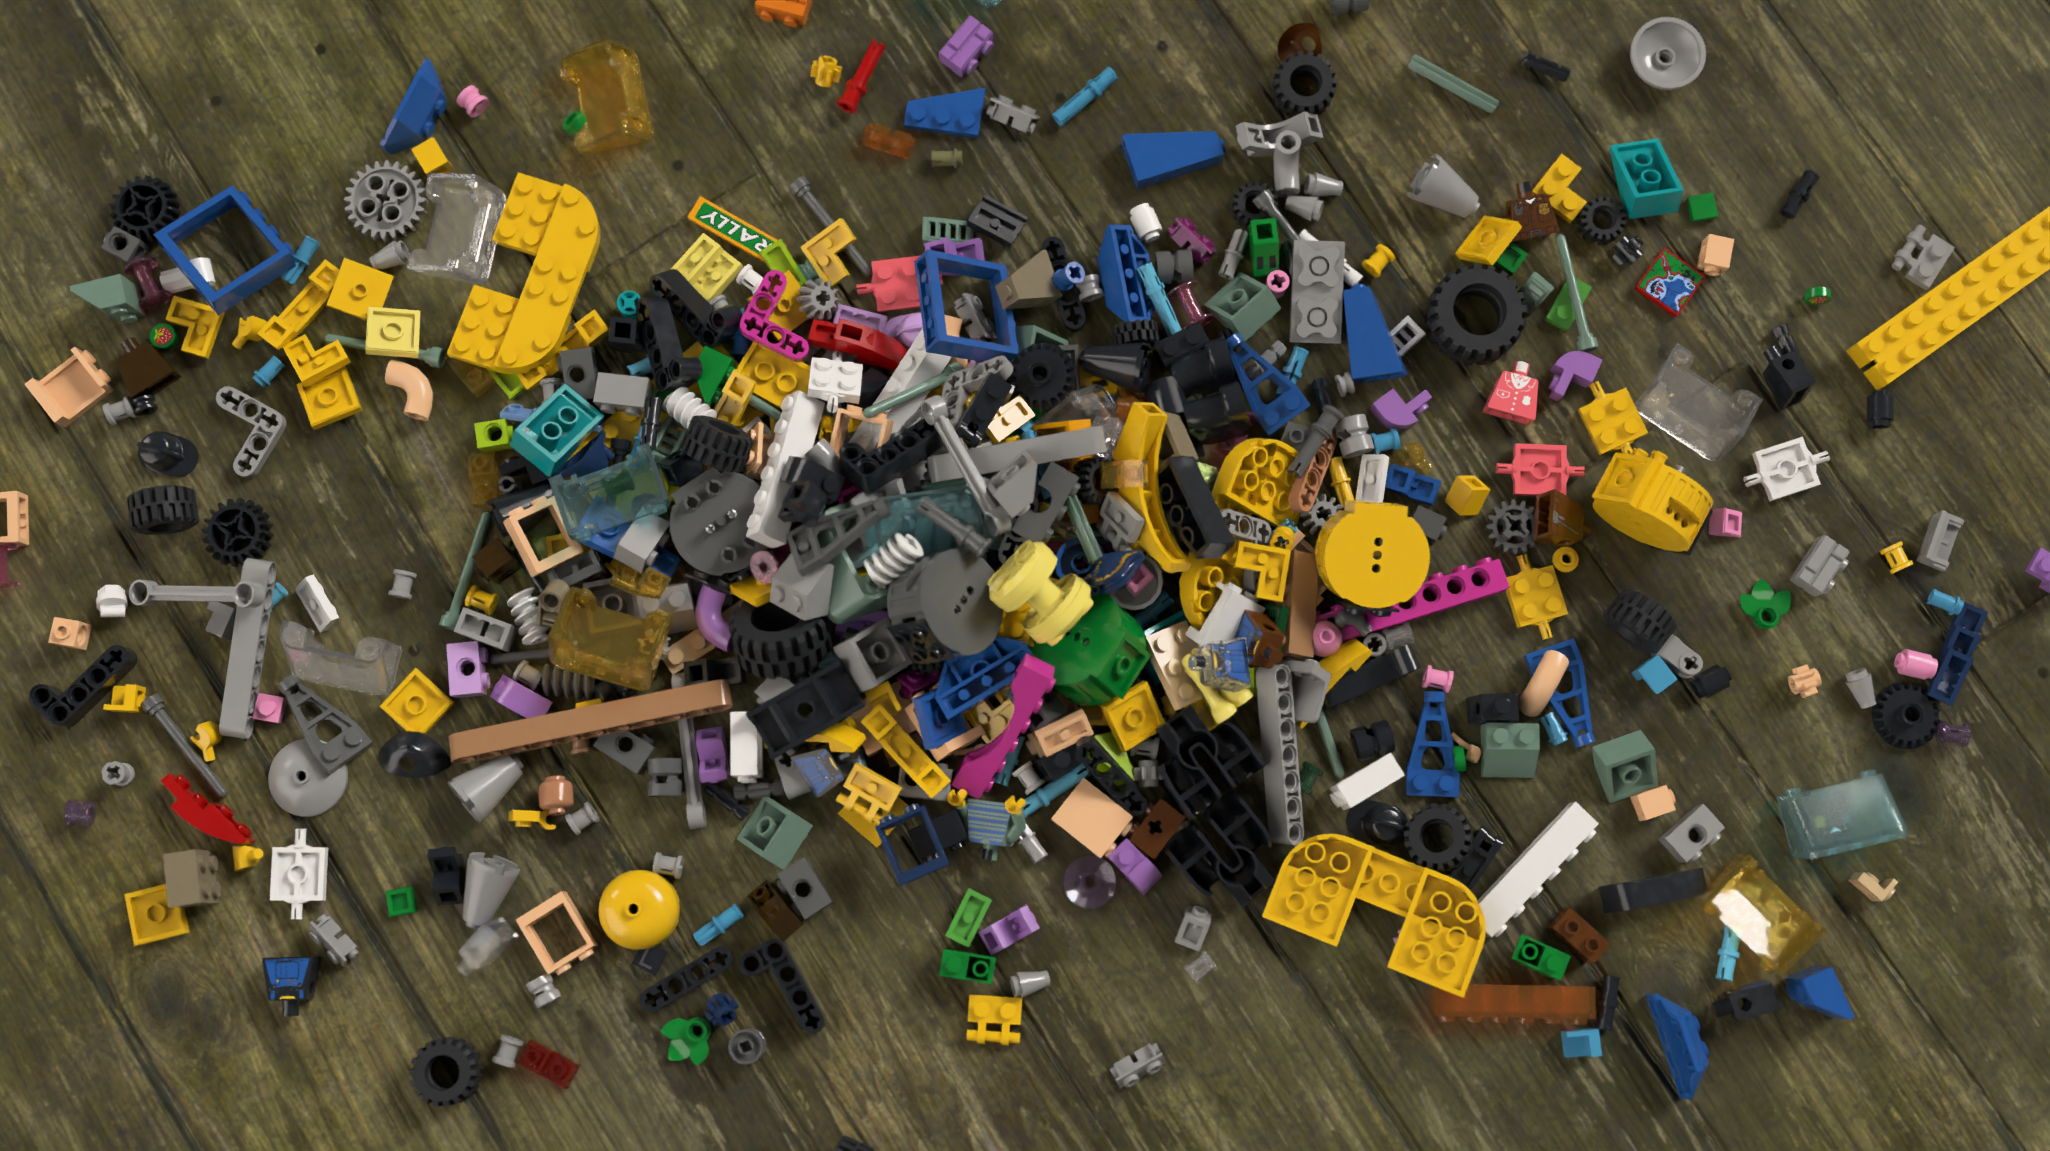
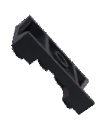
(828, 692)

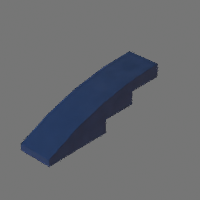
(1956, 654)

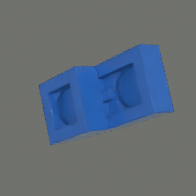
(1412, 485)

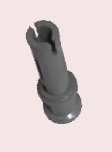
(1321, 431)
(964, 534)

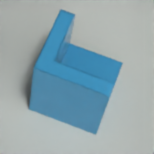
(1655, 674)
(1581, 1042)

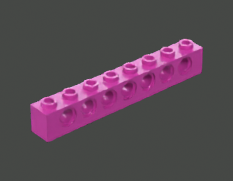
(1493, 583)

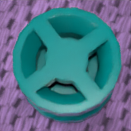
(628, 300)

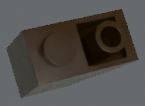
(775, 910)

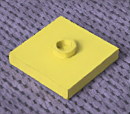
(392, 332)

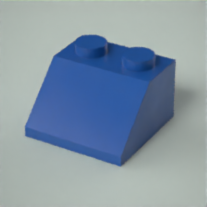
(1820, 991)

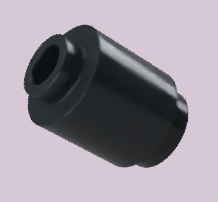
(1880, 409)
(1710, 681)

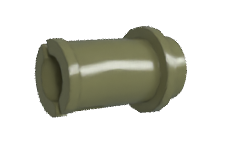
(947, 158)

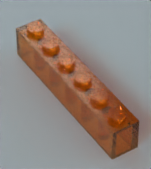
(1516, 1001)

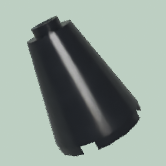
(1119, 364)
(506, 503)

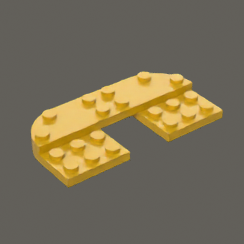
(526, 332)
(1250, 483)
(1441, 915)

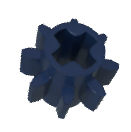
(721, 1009)

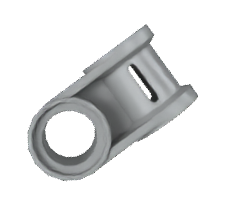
(1675, 656)
(791, 779)

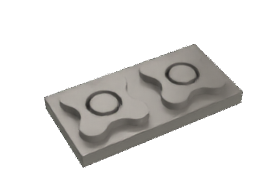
(1317, 291)

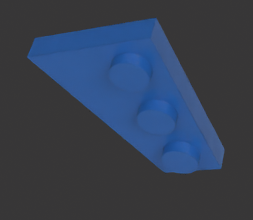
(947, 114)

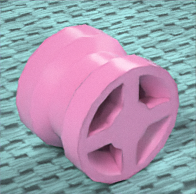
(472, 101)

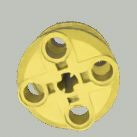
(1053, 605)

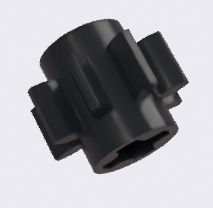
(1628, 250)

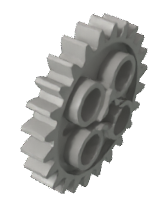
(364, 195)

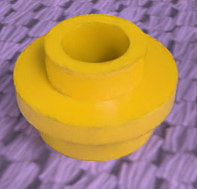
(1558, 562)

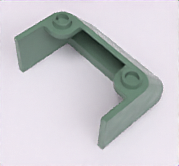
(850, 594)

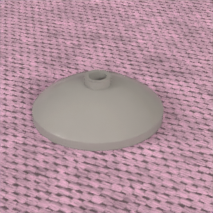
(1676, 43)
(307, 797)

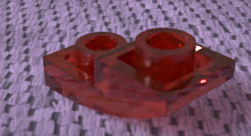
(548, 1063)

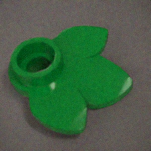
(1765, 601)
(684, 1040)

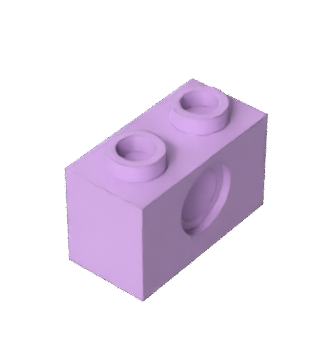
(458, 657)

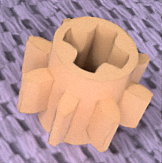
(1804, 681)

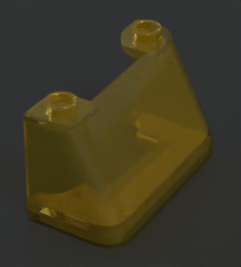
(608, 95)
(607, 641)
(1761, 915)

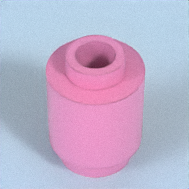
(1916, 664)

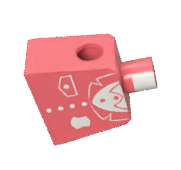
(1514, 395)

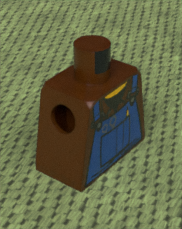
(1262, 639)

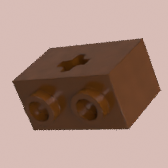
(1169, 822)
(1578, 935)

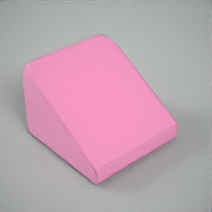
(1725, 523)
(1140, 581)

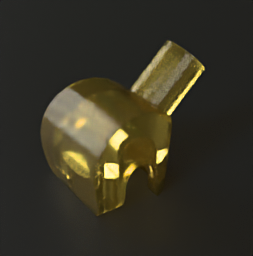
(1417, 456)

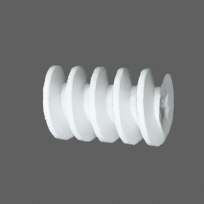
(684, 405)
(894, 559)
(526, 615)

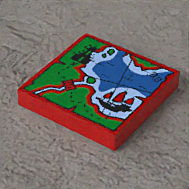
(1669, 282)

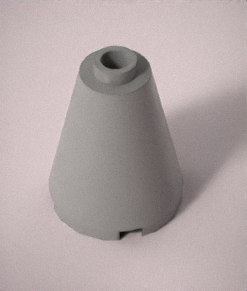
(1443, 189)
(486, 785)
(486, 887)

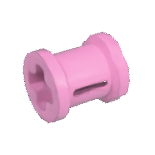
(1279, 277)
(1437, 679)

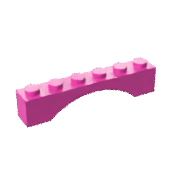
(979, 766)

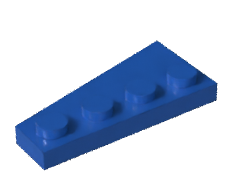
(607, 542)

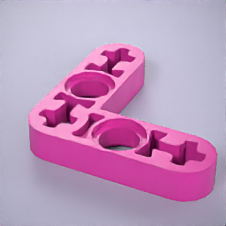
(762, 318)

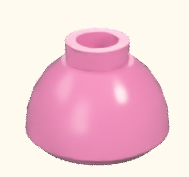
(1326, 638)

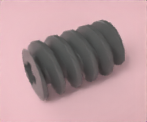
(568, 683)

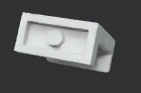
(1225, 616)

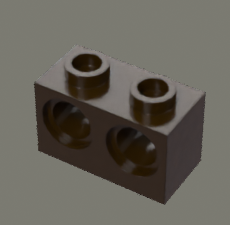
(496, 562)

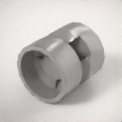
(1354, 436)

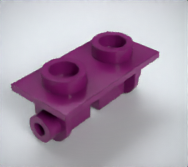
(1199, 245)
(913, 682)

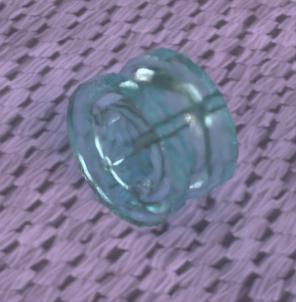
(808, 270)

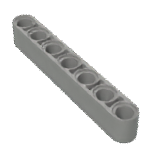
(1041, 449)
(247, 653)
(1280, 755)

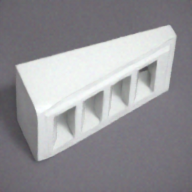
(1419, 334)

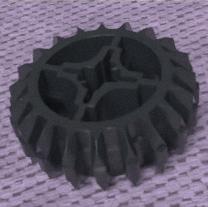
(126, 214)
(242, 522)

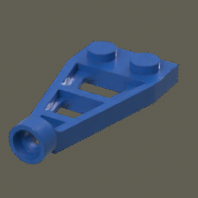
(1282, 409)
(1579, 691)
(1432, 782)

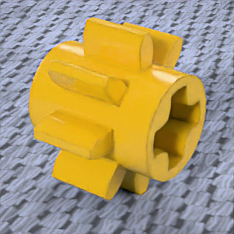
(826, 71)

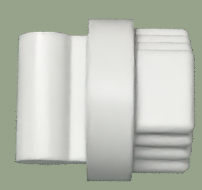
(111, 601)

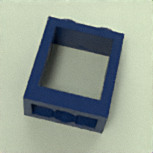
(922, 870)

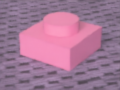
(269, 708)

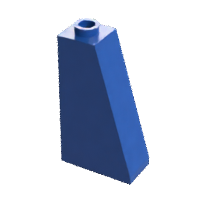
(1169, 155)
(1369, 338)

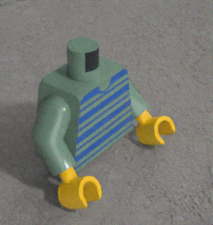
(990, 821)

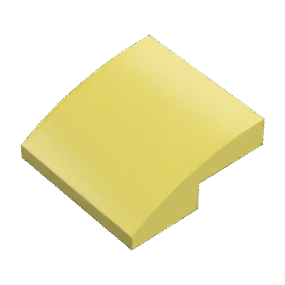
(708, 267)

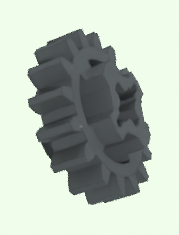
(1505, 521)

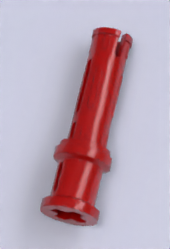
(857, 86)

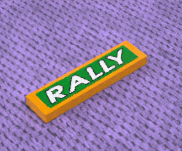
(730, 228)

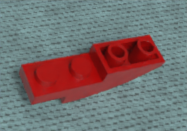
(857, 339)
(212, 819)

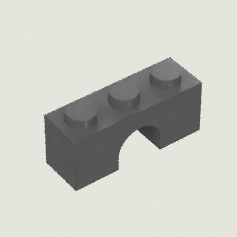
(1060, 485)

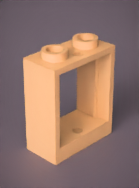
(842, 420)
(16, 518)
(521, 543)
(541, 911)

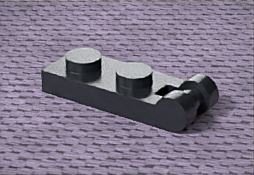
(983, 408)
(1478, 858)

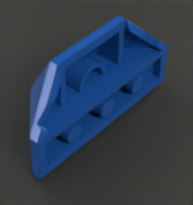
(417, 111)
(1118, 264)
(978, 677)
(1680, 1043)

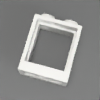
(745, 749)
(1366, 782)

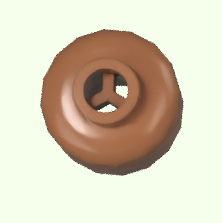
(555, 795)

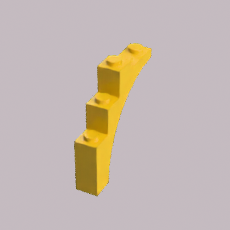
(1142, 441)

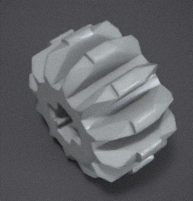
(826, 296)
(1322, 507)

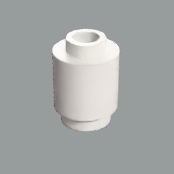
(1145, 223)

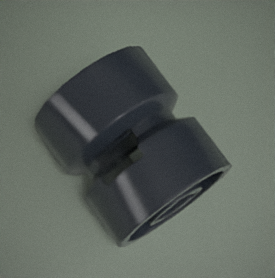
(1372, 740)

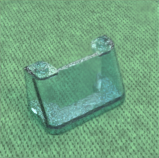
(588, 509)
(906, 520)
(1840, 816)

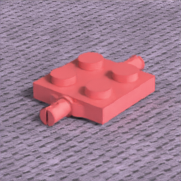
(894, 284)
(1539, 469)

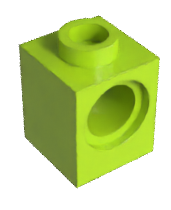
(484, 433)

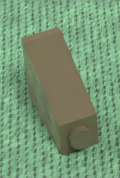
(1029, 284)

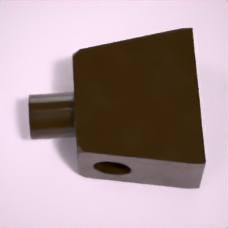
(145, 369)

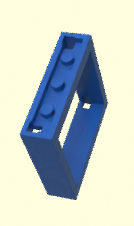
(248, 282)
(932, 309)

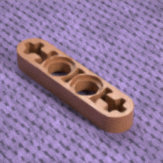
(1302, 495)

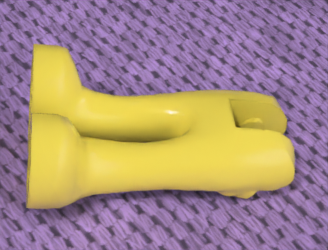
(1223, 703)

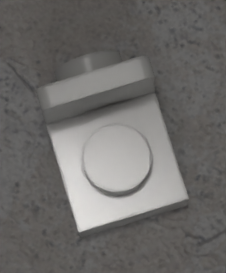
(1193, 927)

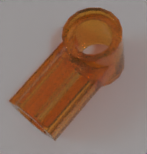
(1124, 402)

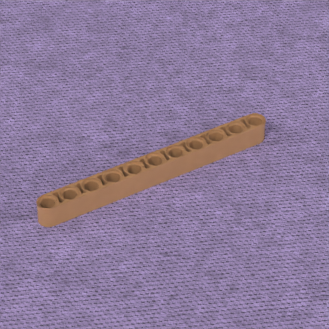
(590, 721)

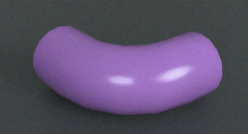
(710, 619)

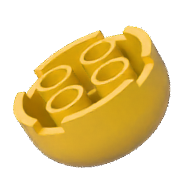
(656, 913)

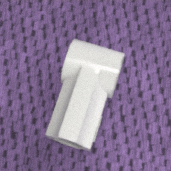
(175, 281)

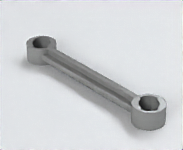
(995, 516)
(196, 593)
(695, 806)

